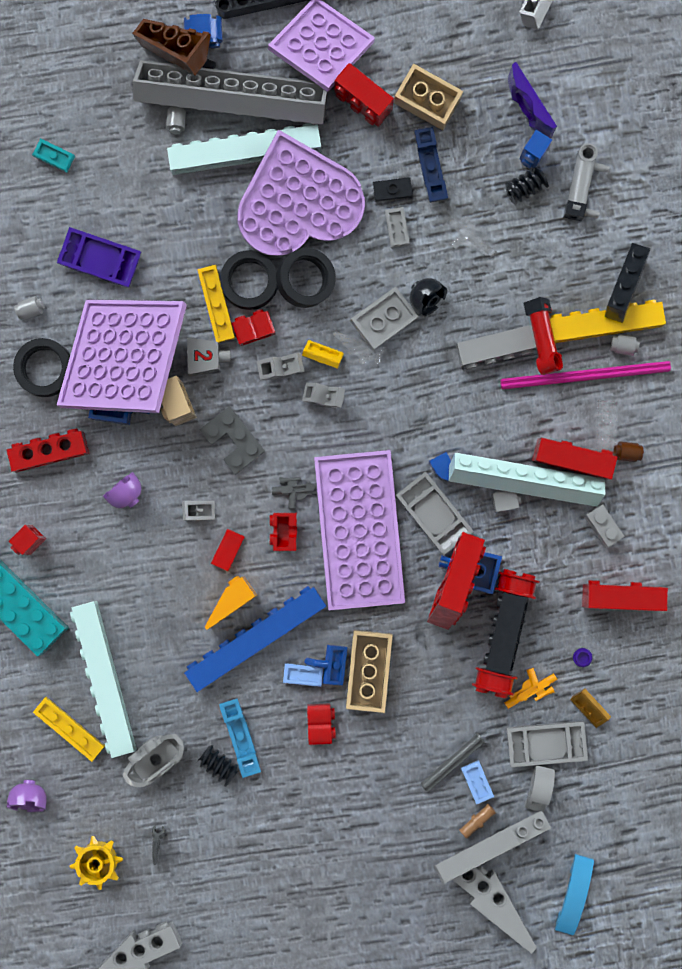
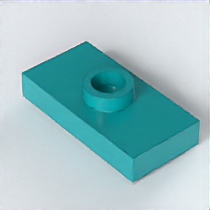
(53, 155)

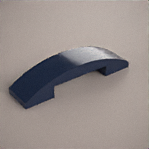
(430, 164)

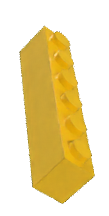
(595, 324)

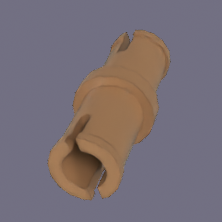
(477, 821)

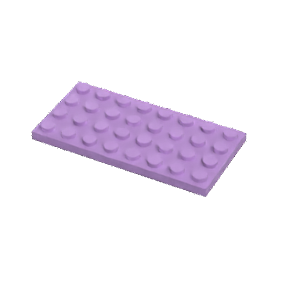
(359, 530)

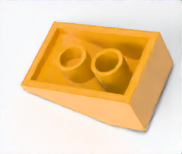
(232, 599)

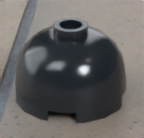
(426, 295)

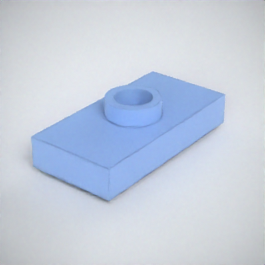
(302, 675)
(477, 782)

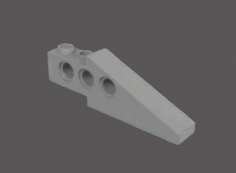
(492, 847)
(499, 912)
(138, 960)

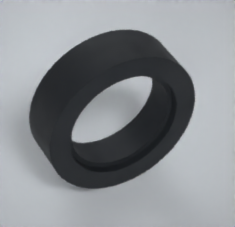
(248, 257)
(325, 267)
(24, 354)

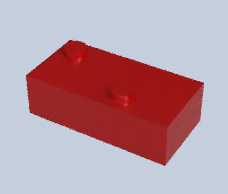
(575, 458)
(624, 597)

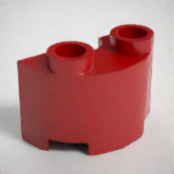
(284, 531)

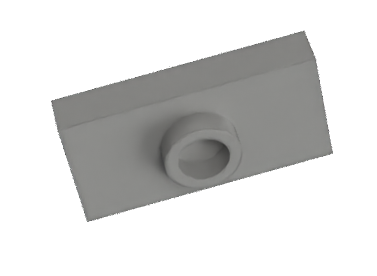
(397, 227)

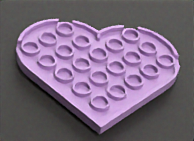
(296, 198)

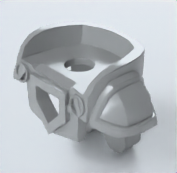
(141, 771)

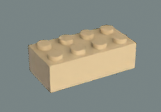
(369, 671)

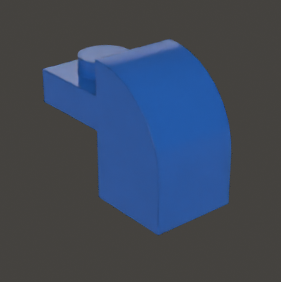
(440, 466)

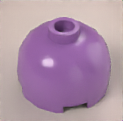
(124, 492)
(27, 797)

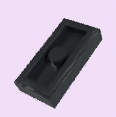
(392, 189)

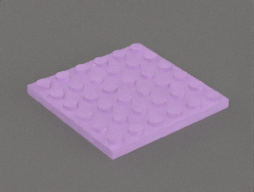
(122, 355)

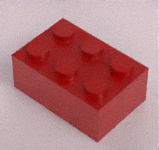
(363, 95)

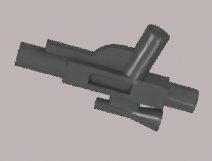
(297, 492)

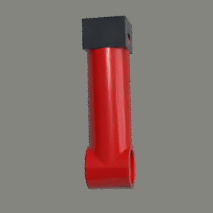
(548, 358)

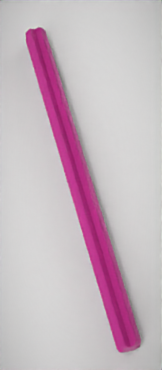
(584, 375)

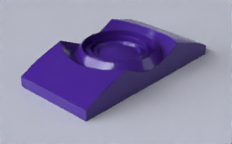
(529, 102)
(99, 257)

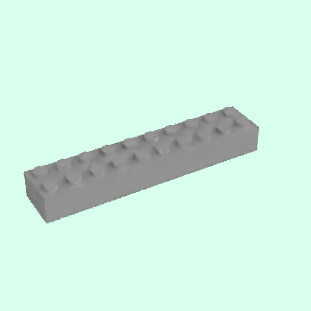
(230, 92)

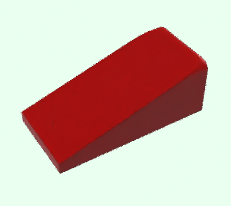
(227, 550)

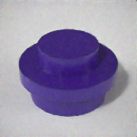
(582, 657)

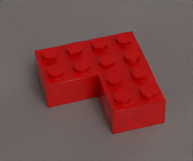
(457, 583)

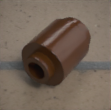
(628, 451)

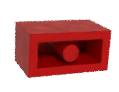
(26, 540)

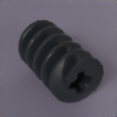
(525, 184)
(218, 765)

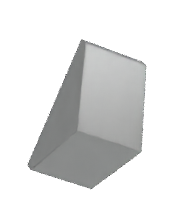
(198, 510)

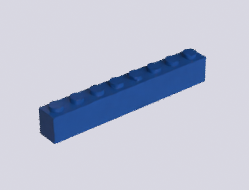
(255, 639)

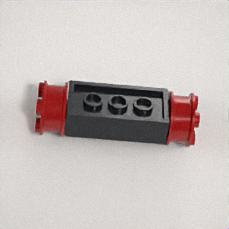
(507, 634)

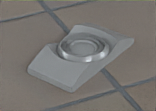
(433, 512)
(547, 744)

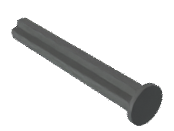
(453, 762)

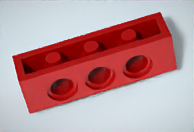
(77, 449)

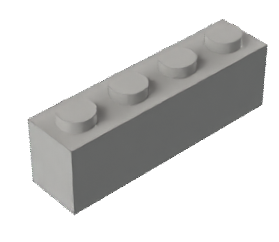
(496, 346)

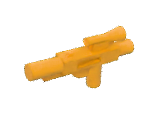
(531, 687)

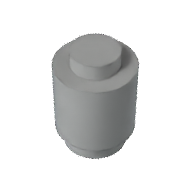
(175, 119)
(29, 308)
(624, 345)

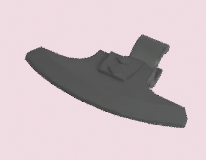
(156, 843)

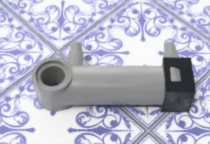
(581, 180)

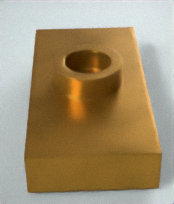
(590, 708)

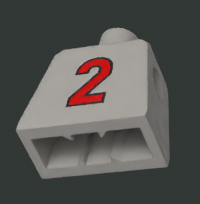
(205, 356)

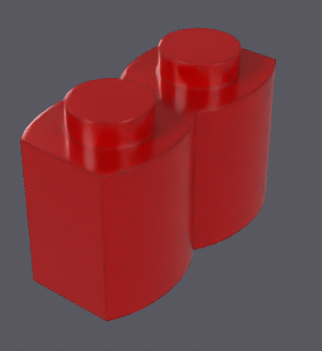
(253, 328)
(320, 723)

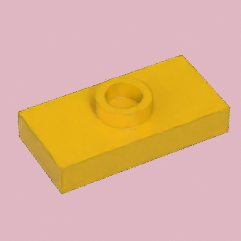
(322, 354)

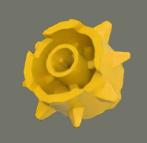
(90, 872)

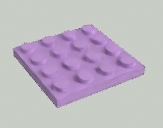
(321, 43)

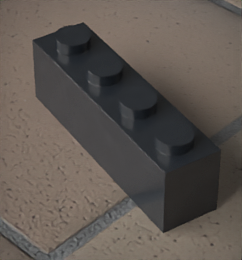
(627, 282)

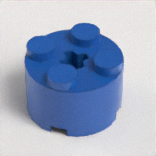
(205, 23)

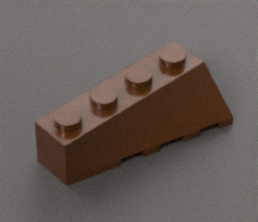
(179, 46)

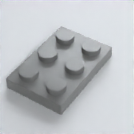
(384, 318)

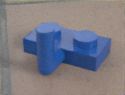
(333, 665)

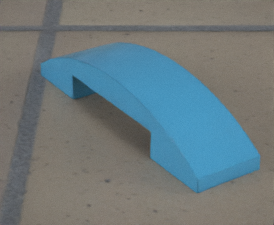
(240, 737)
(575, 895)

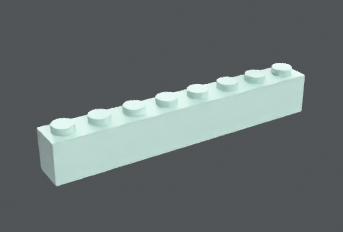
(234, 149)
(526, 479)
(103, 678)

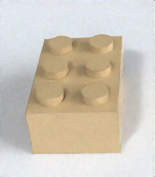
(428, 97)
(176, 403)

